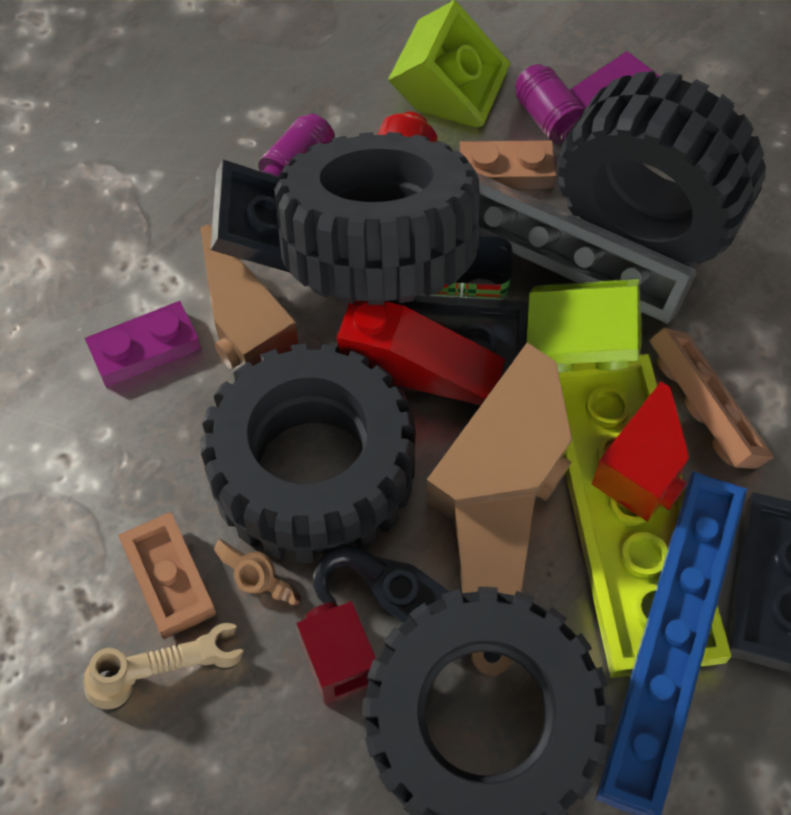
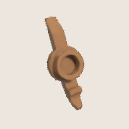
(256, 573)

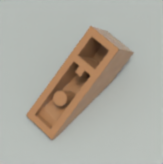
(243, 310)

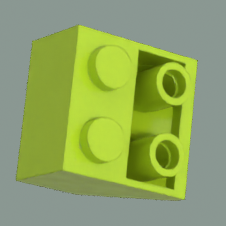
(587, 323)

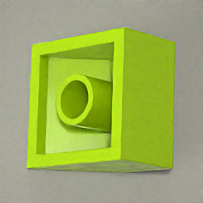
(450, 67)

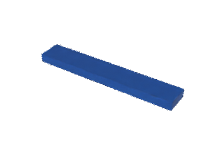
(671, 648)

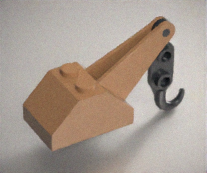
(489, 490)

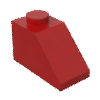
(646, 458)

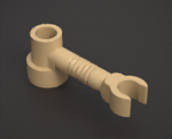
(115, 690)

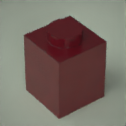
(336, 650)

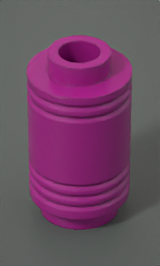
(548, 101)
(296, 139)

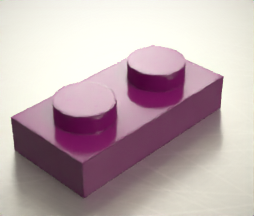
(143, 343)

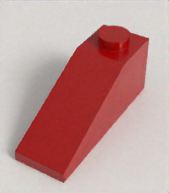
(419, 351)

